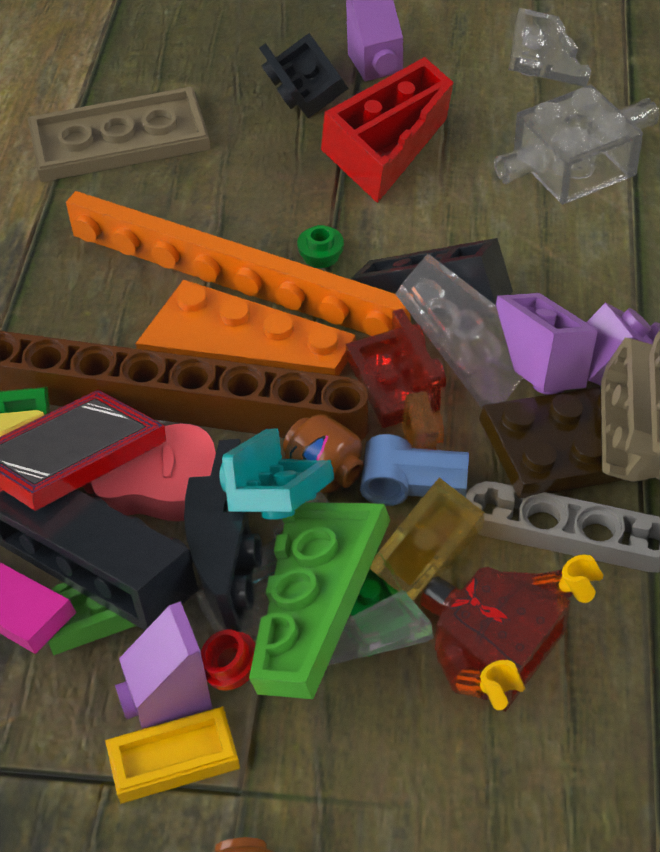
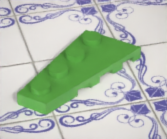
(313, 591)

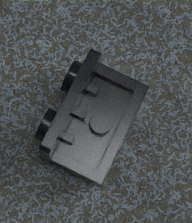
(305, 74)

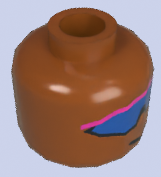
(326, 440)

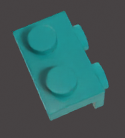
(265, 483)

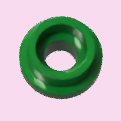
(320, 246)

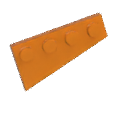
(233, 329)

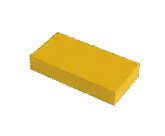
(172, 754)

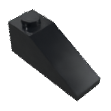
(475, 263)

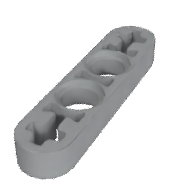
(568, 534)

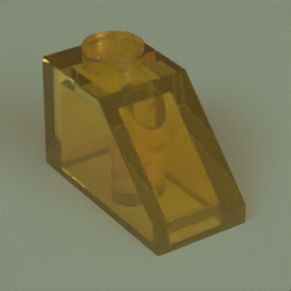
(428, 540)

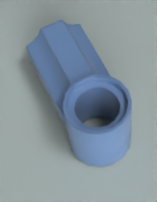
(397, 470)

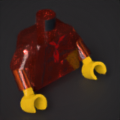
(504, 625)

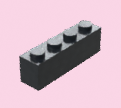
(101, 554)

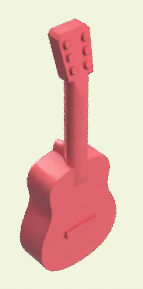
(159, 478)

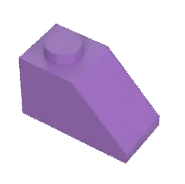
(374, 38)
(546, 342)
(164, 672)

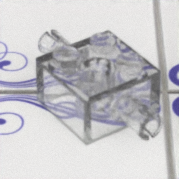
(577, 143)

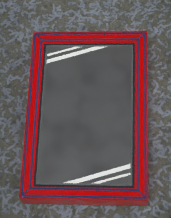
(73, 448)

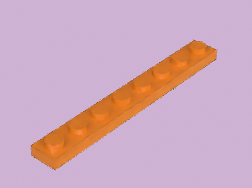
(233, 265)

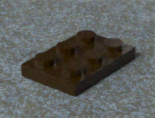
(549, 441)

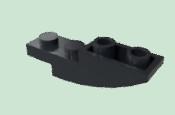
(221, 545)

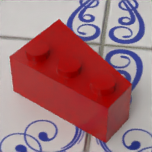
(387, 125)

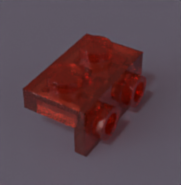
(396, 366)

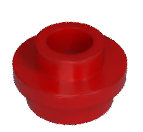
(228, 659)

